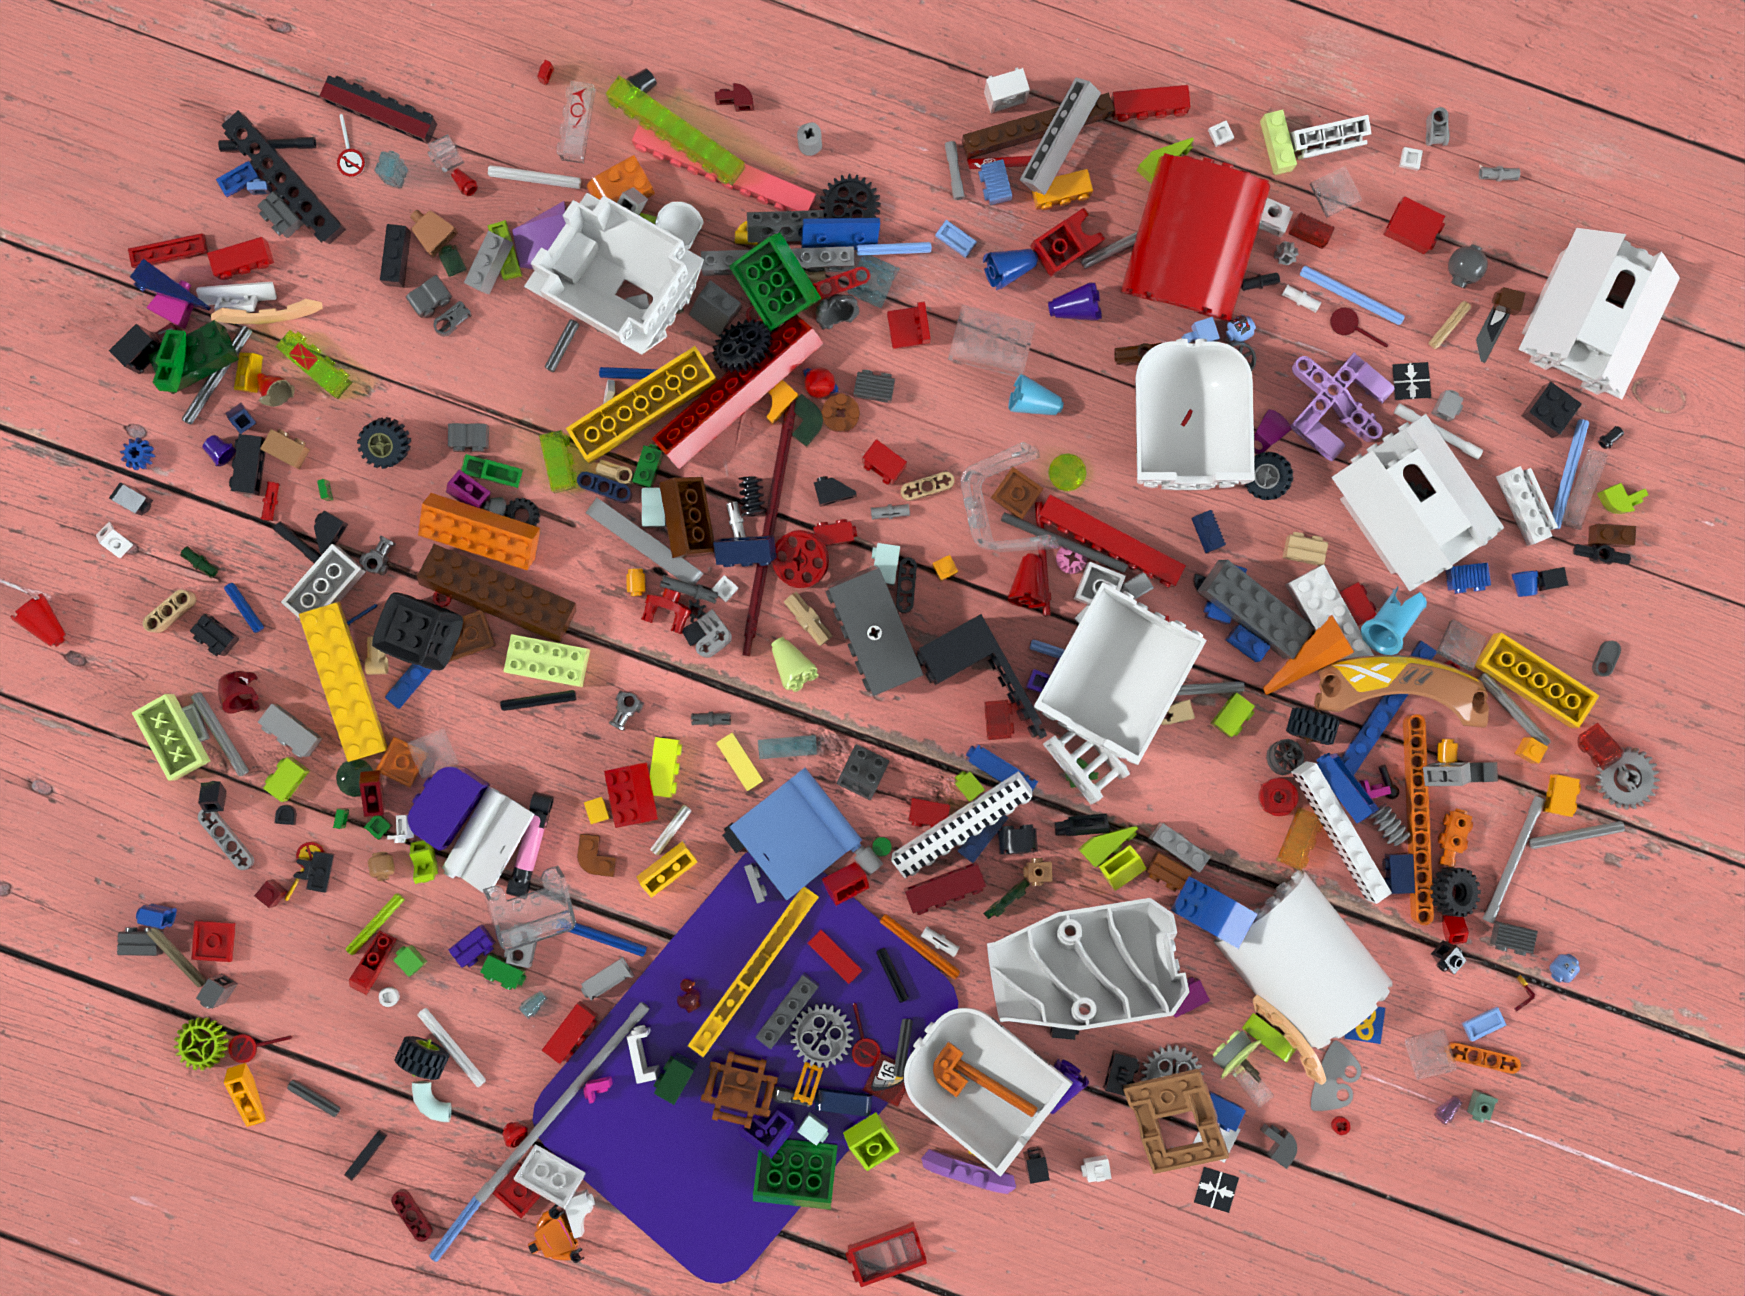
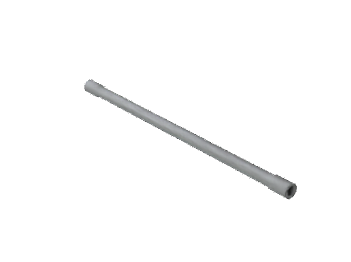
(489, 1187)

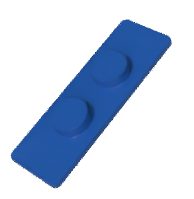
(407, 685)

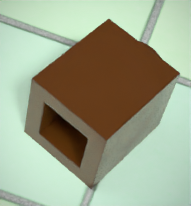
(1508, 301)

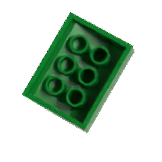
(774, 281)
(797, 1175)

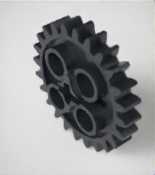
(854, 188)
(742, 346)

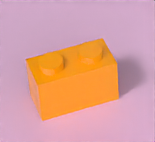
(1562, 795)

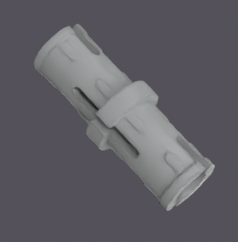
(1499, 173)
(890, 511)

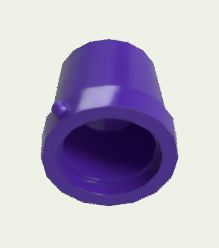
(218, 450)

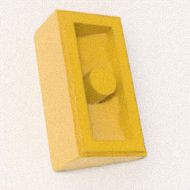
(247, 370)

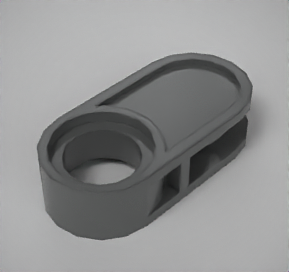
(1608, 654)

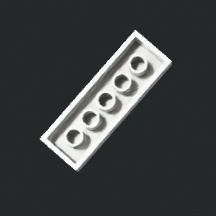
(1318, 599)

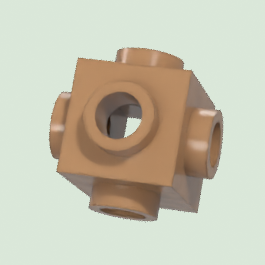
(1044, 875)

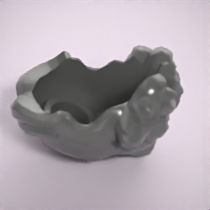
(836, 310)

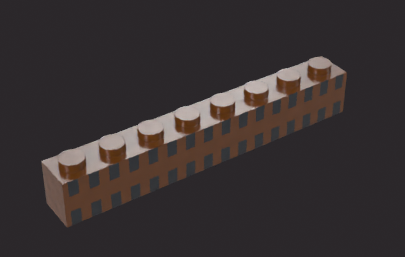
(1025, 129)

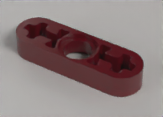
(403, 1214)

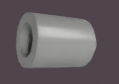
(867, 859)

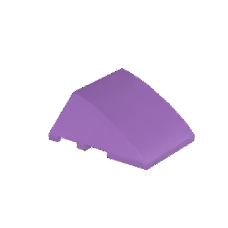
(538, 233)

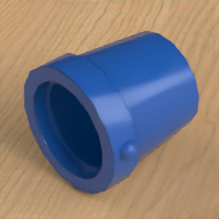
(1525, 583)

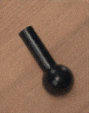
(1388, 782)

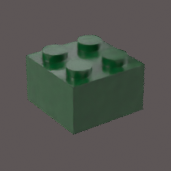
(677, 1074)

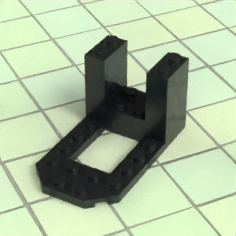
(967, 646)

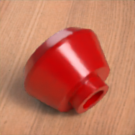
(514, 1134)

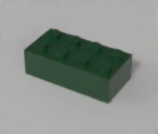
(206, 353)

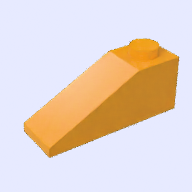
(244, 1094)

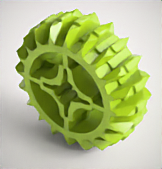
(208, 1059)

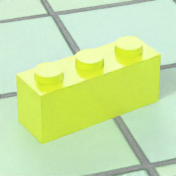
(665, 766)

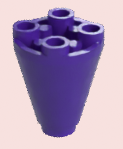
(1077, 304)

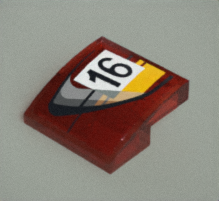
(883, 1083)

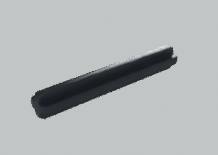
(538, 700)

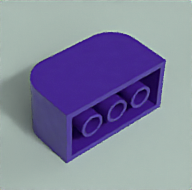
(445, 805)

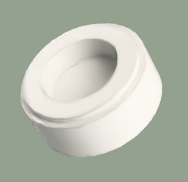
(389, 996)

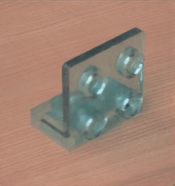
(878, 286)

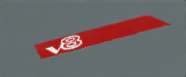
(1018, 161)

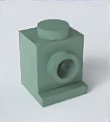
(1478, 1100)

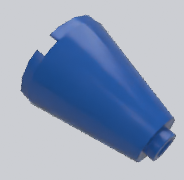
(1008, 266)

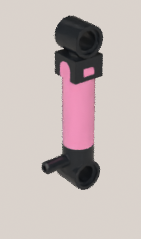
(520, 880)

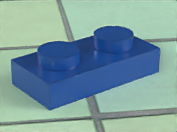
(237, 179)

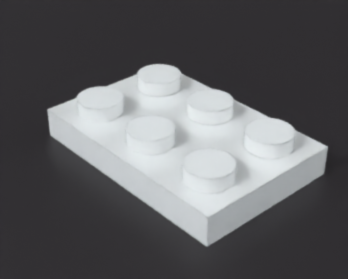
(549, 1176)

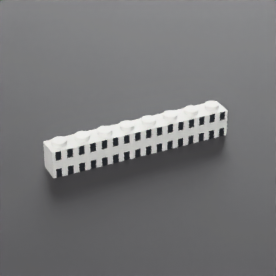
(962, 824)
(1341, 832)

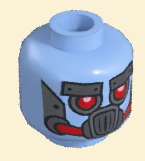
(1240, 328)

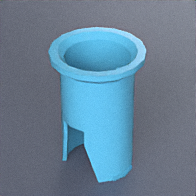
(1392, 623)

